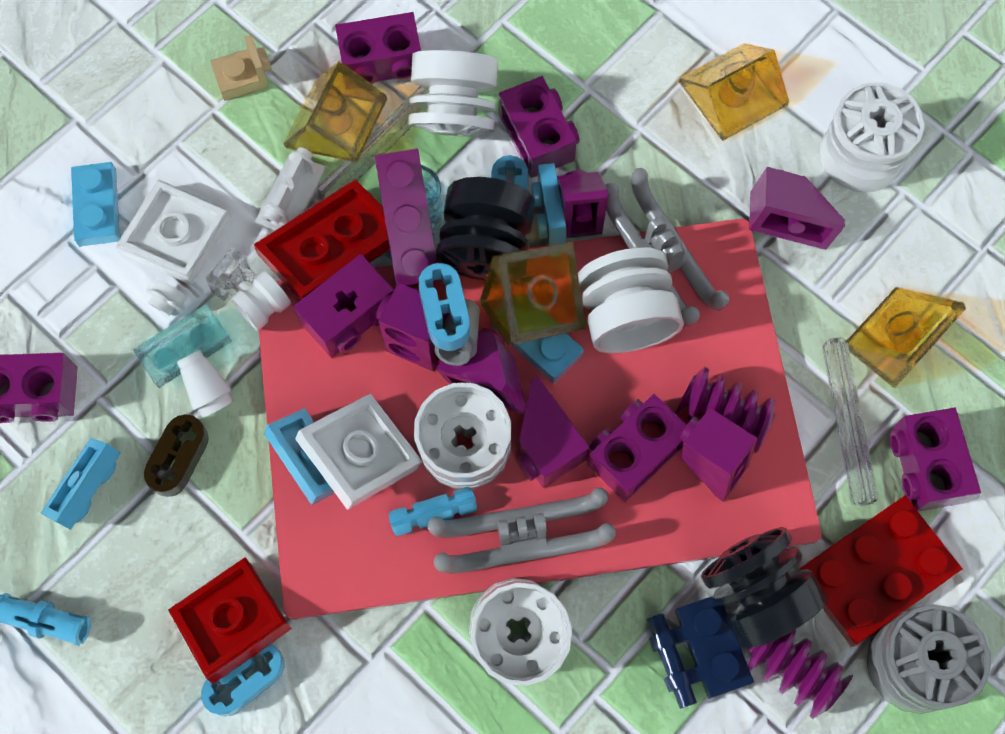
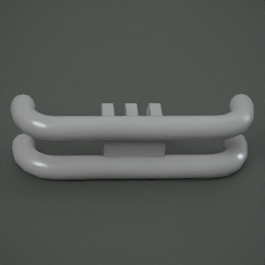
(663, 237)
(522, 534)

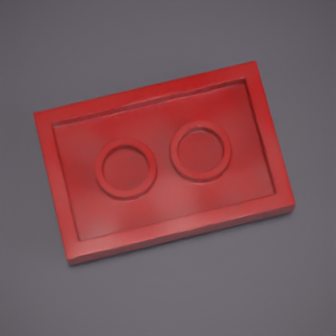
(326, 239)
(881, 570)

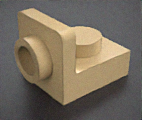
(242, 71)

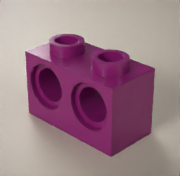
(378, 41)
(530, 128)
(405, 327)
(27, 377)
(646, 453)
(946, 458)

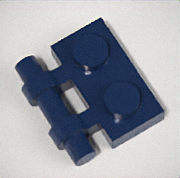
(712, 646)

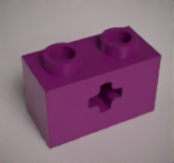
(323, 313)

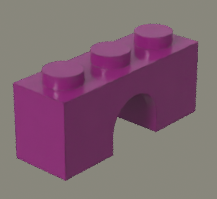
(406, 214)

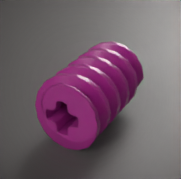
(742, 411)
(801, 671)

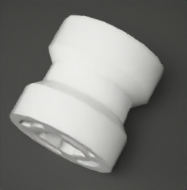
(260, 300)

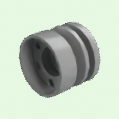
(918, 685)

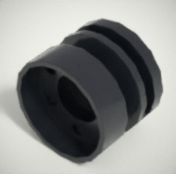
(483, 221)
(768, 596)

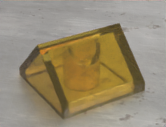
(737, 88)
(337, 115)
(534, 293)
(902, 332)

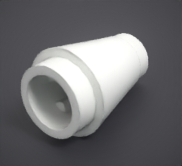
(204, 384)

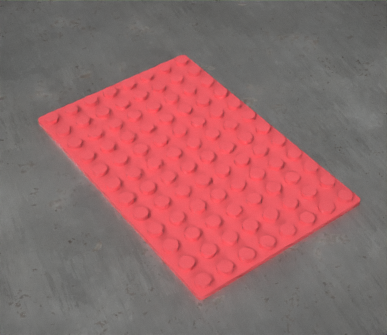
(354, 561)

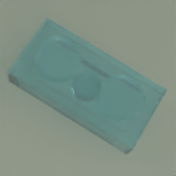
(192, 333)

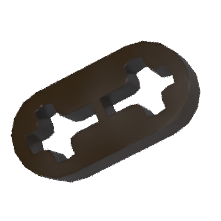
(167, 451)

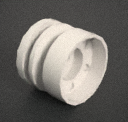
(453, 92)
(871, 136)
(630, 300)
(474, 413)
(524, 658)

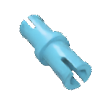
(44, 620)

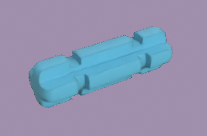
(441, 506)

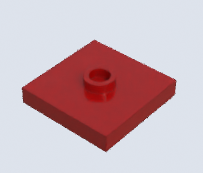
(229, 620)

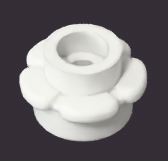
(165, 298)

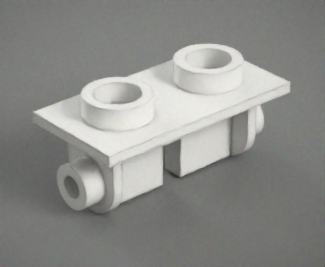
(291, 190)

